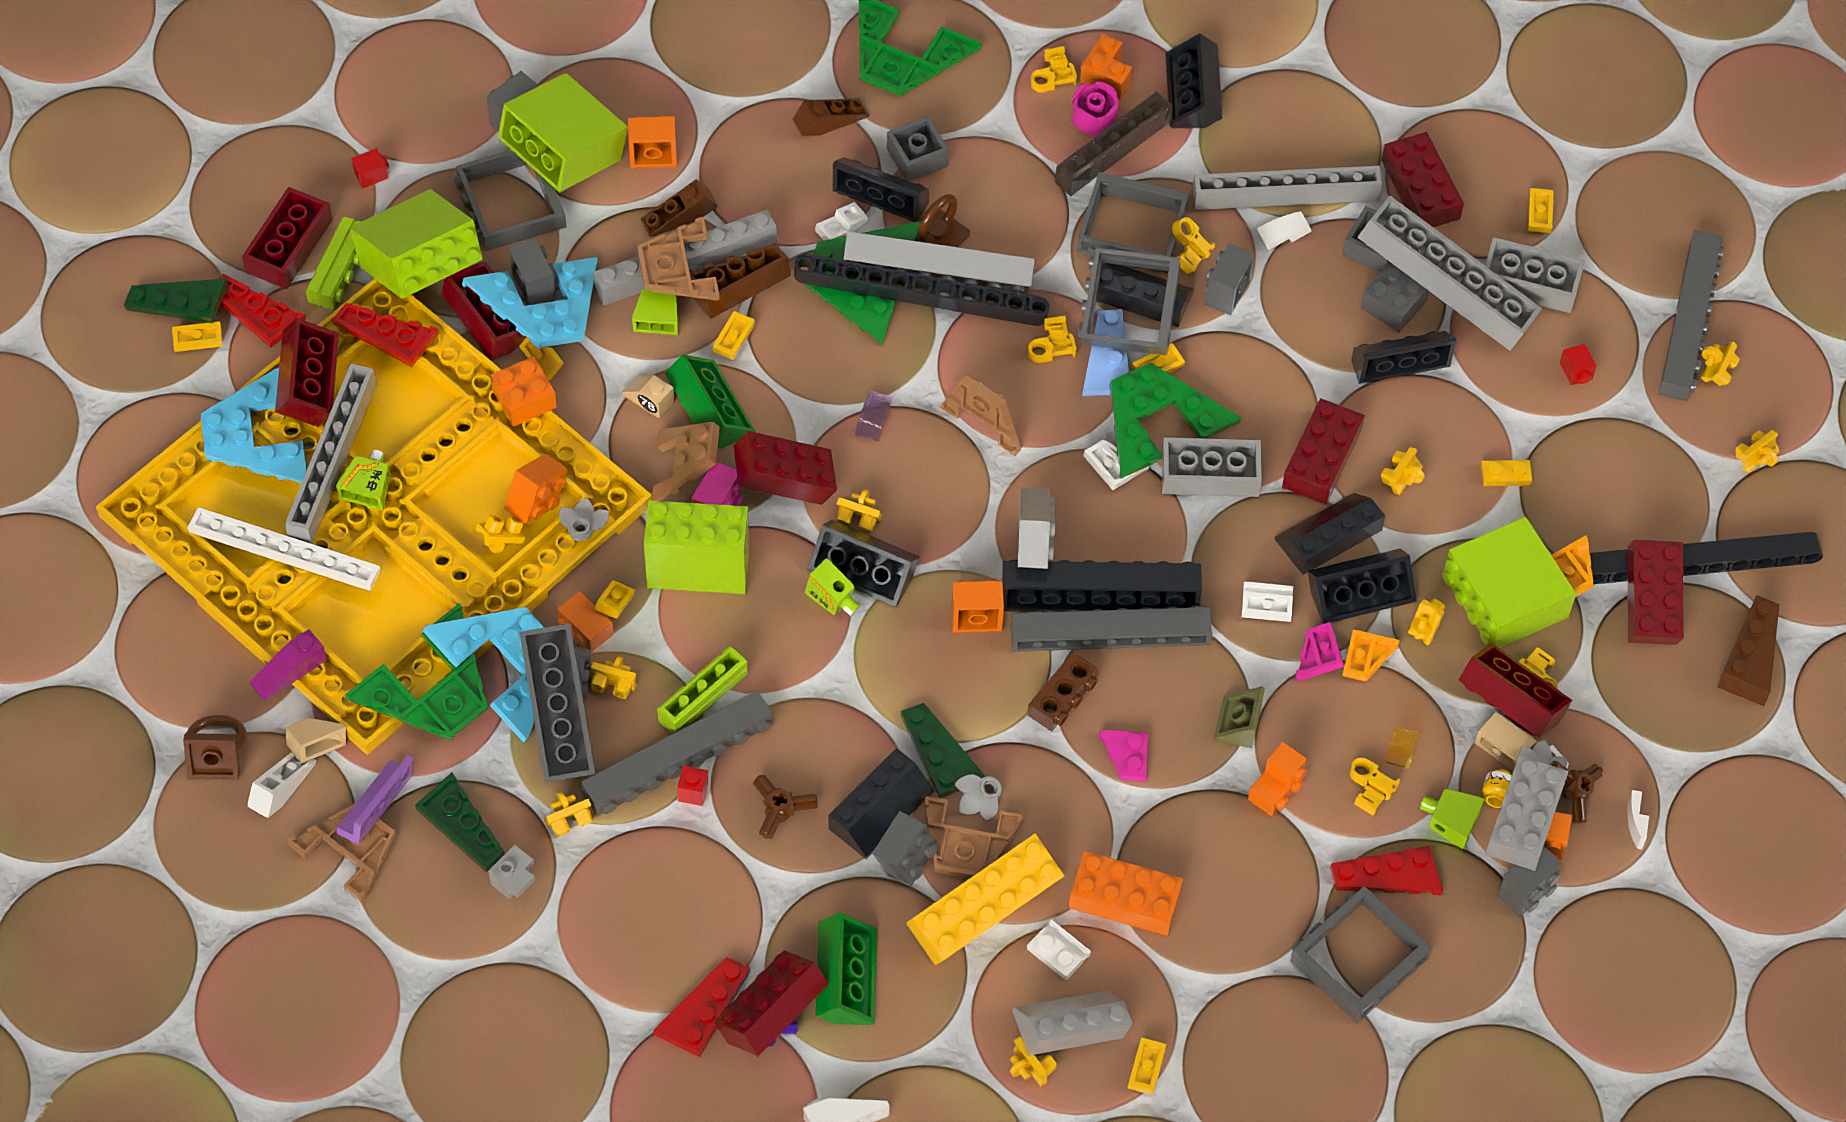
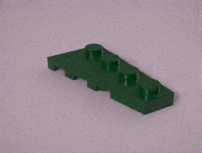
(183, 300)
(938, 750)
(455, 816)

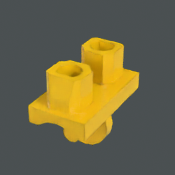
(1717, 361)
(1762, 451)
(1406, 472)
(849, 508)
(499, 534)
(1427, 620)
(613, 674)
(558, 819)
(1038, 1069)

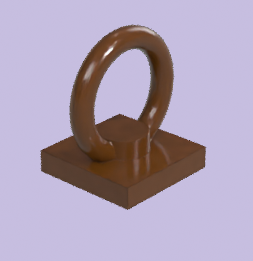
(940, 226)
(213, 754)

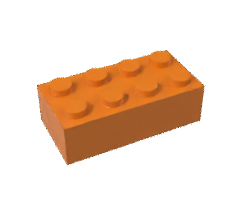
(1125, 893)

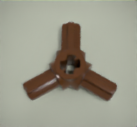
(1578, 788)
(780, 805)

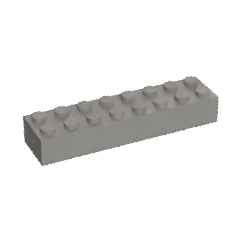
(1449, 273)

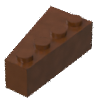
(743, 277)
(1752, 658)

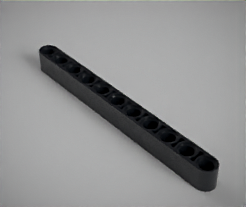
(912, 282)
(1721, 556)

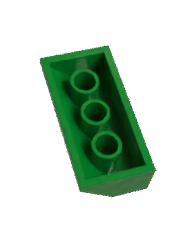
(708, 397)
(849, 965)

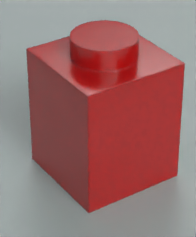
(370, 168)
(1578, 364)
(692, 785)

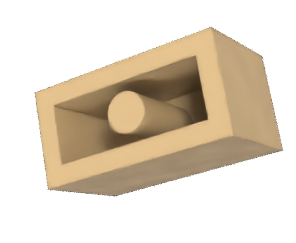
(1503, 739)

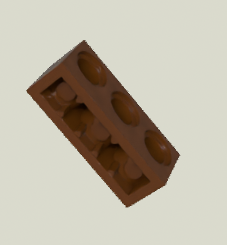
(1063, 680)

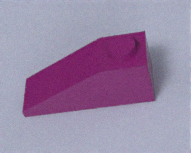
(289, 665)

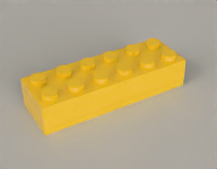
(985, 899)

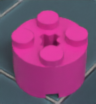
(1094, 108)

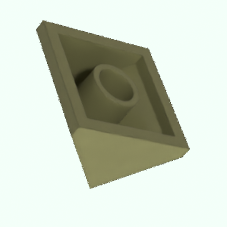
(1240, 717)

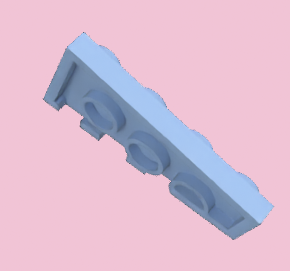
(1103, 362)

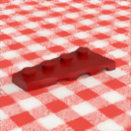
(257, 311)
(392, 336)
(1394, 871)
(693, 1020)

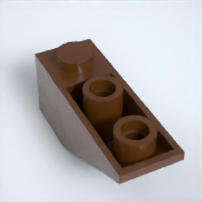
(827, 115)
(680, 209)

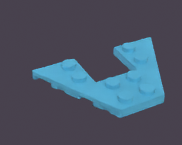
(545, 322)
(230, 433)
(464, 636)

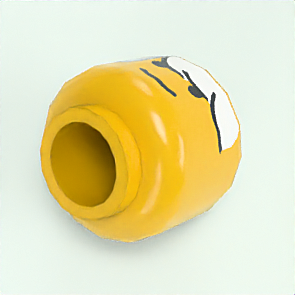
(1495, 787)

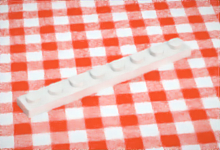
(284, 549)

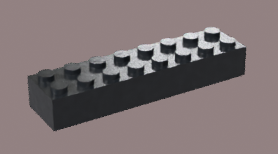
(1100, 586)

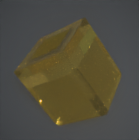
(1402, 747)

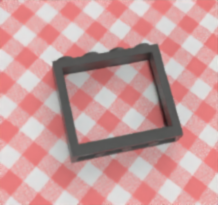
(494, 165)
(1136, 192)
(1133, 259)
(1359, 1009)

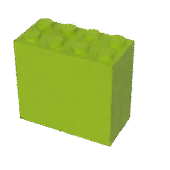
(562, 132)
(416, 243)
(696, 547)
(1508, 583)

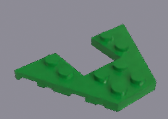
(895, 69)
(866, 311)
(1148, 392)
(440, 711)

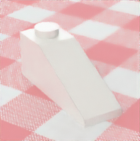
(278, 784)
(845, 1110)

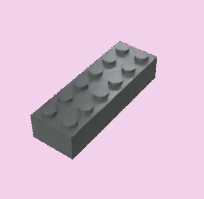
(558, 702)

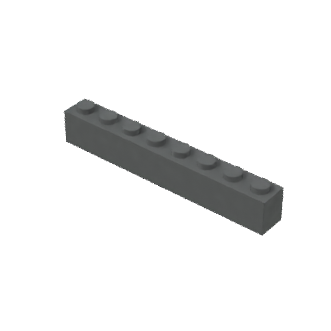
(1690, 316)
(1111, 629)
(686, 747)

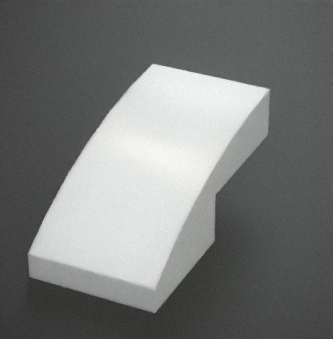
(845, 219)
(1281, 229)
(1637, 822)

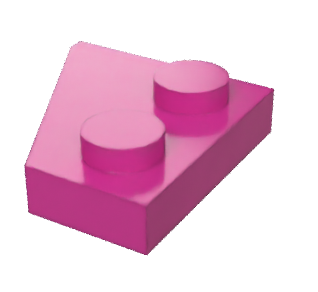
(1319, 652)
(1127, 752)

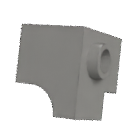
(512, 873)

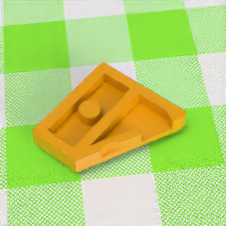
(1576, 565)
(1367, 654)

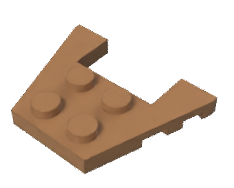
(666, 265)
(985, 405)
(694, 455)
(965, 850)
(366, 856)

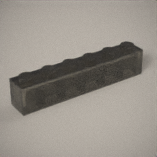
(1113, 143)

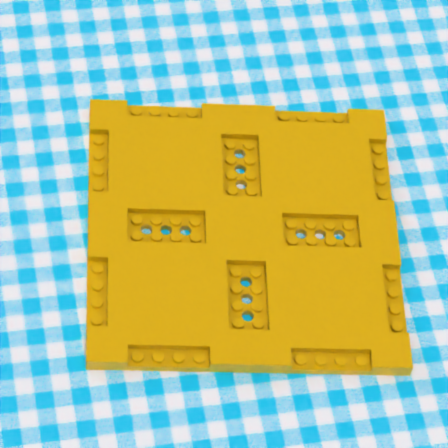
(423, 504)

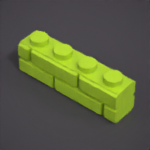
(334, 268)
(702, 691)

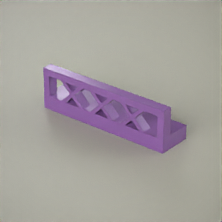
(376, 800)

